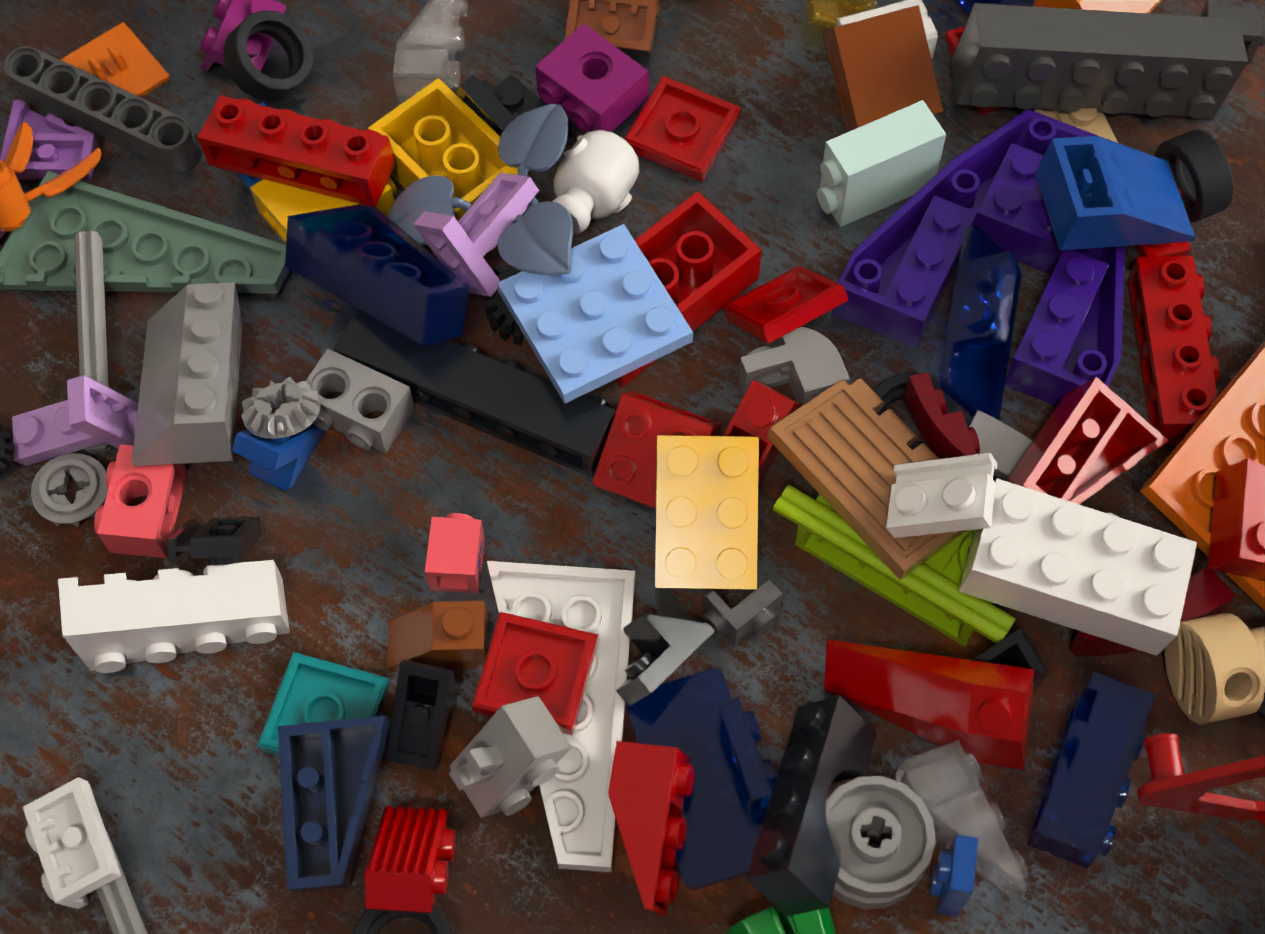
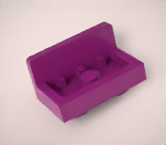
(230, 15)

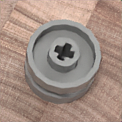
(900, 825)

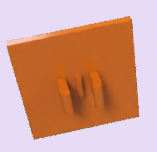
(120, 60)

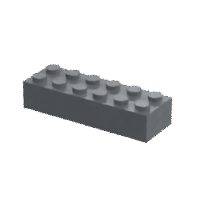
(1097, 61)

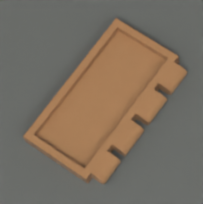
(850, 462)

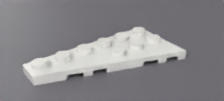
(596, 603)

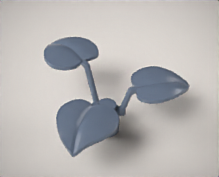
(539, 237)

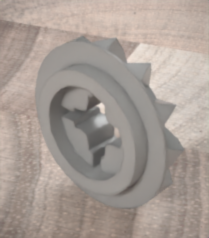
(290, 418)
(54, 480)

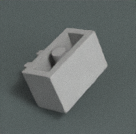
(510, 758)

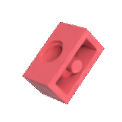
(144, 527)

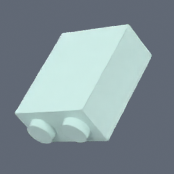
(880, 163)

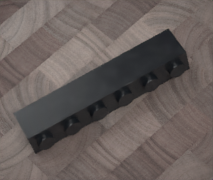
(485, 393)

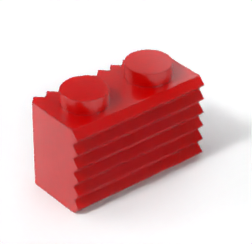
(409, 860)

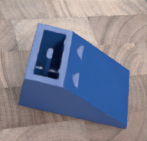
(1109, 195)

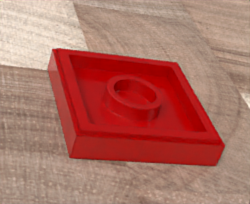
(683, 128)
(784, 303)
(536, 660)

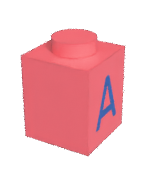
(455, 554)

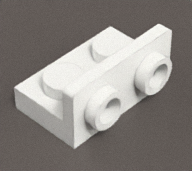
(70, 843)

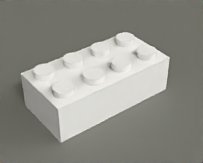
(1080, 568)

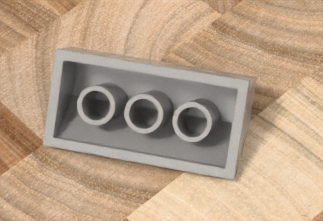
(190, 378)

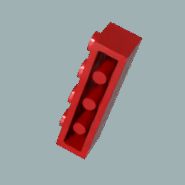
(297, 150)
(1172, 343)

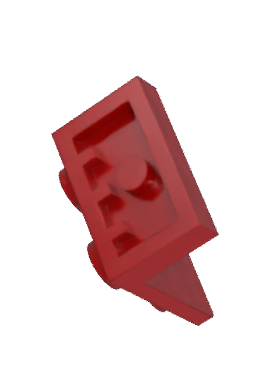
(630, 450)

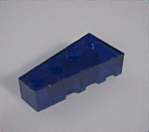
(378, 270)

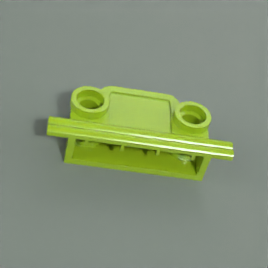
(926, 592)

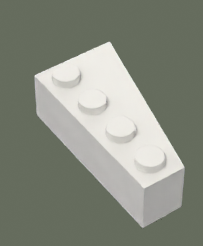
(172, 613)

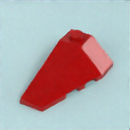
(938, 697)

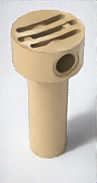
(1217, 668)

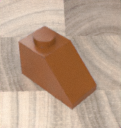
(440, 635)

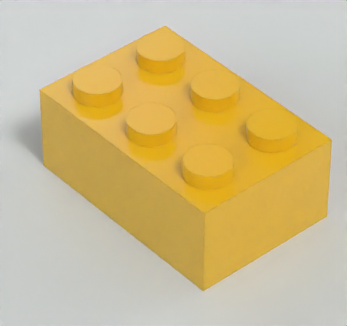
(443, 137)
(707, 512)

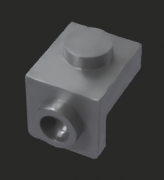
(753, 614)

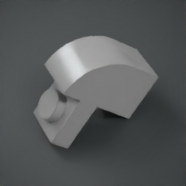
(801, 359)

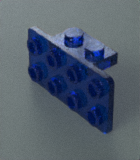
(980, 324)
(730, 778)

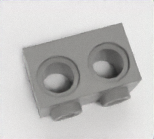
(362, 393)

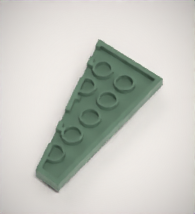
(142, 246)

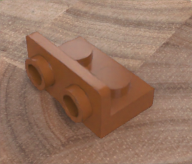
(621, 22)

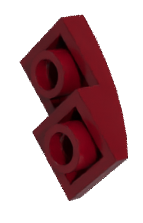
(942, 432)

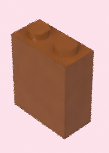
(881, 66)

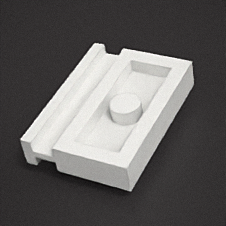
(942, 496)

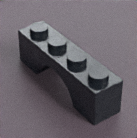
(794, 852)

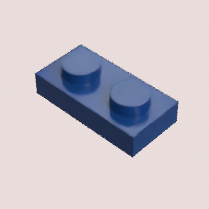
(954, 875)

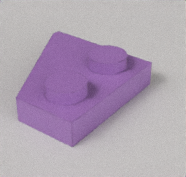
(54, 143)

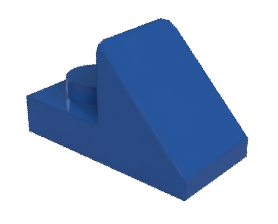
(278, 459)

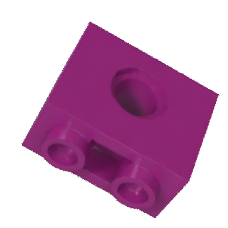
(592, 81)

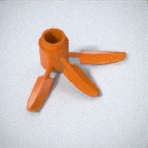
(13, 201)

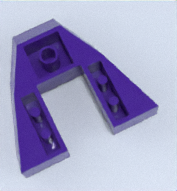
(910, 259)

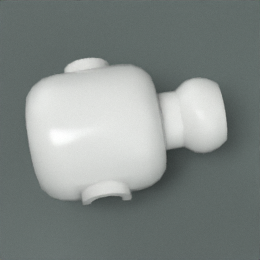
(596, 177)

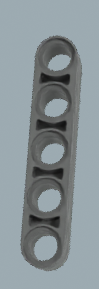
(103, 108)

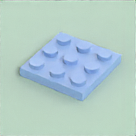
(597, 318)

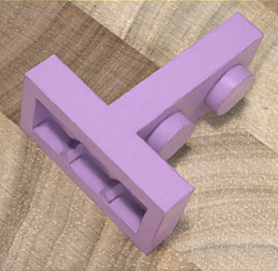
(465, 242)
(84, 420)

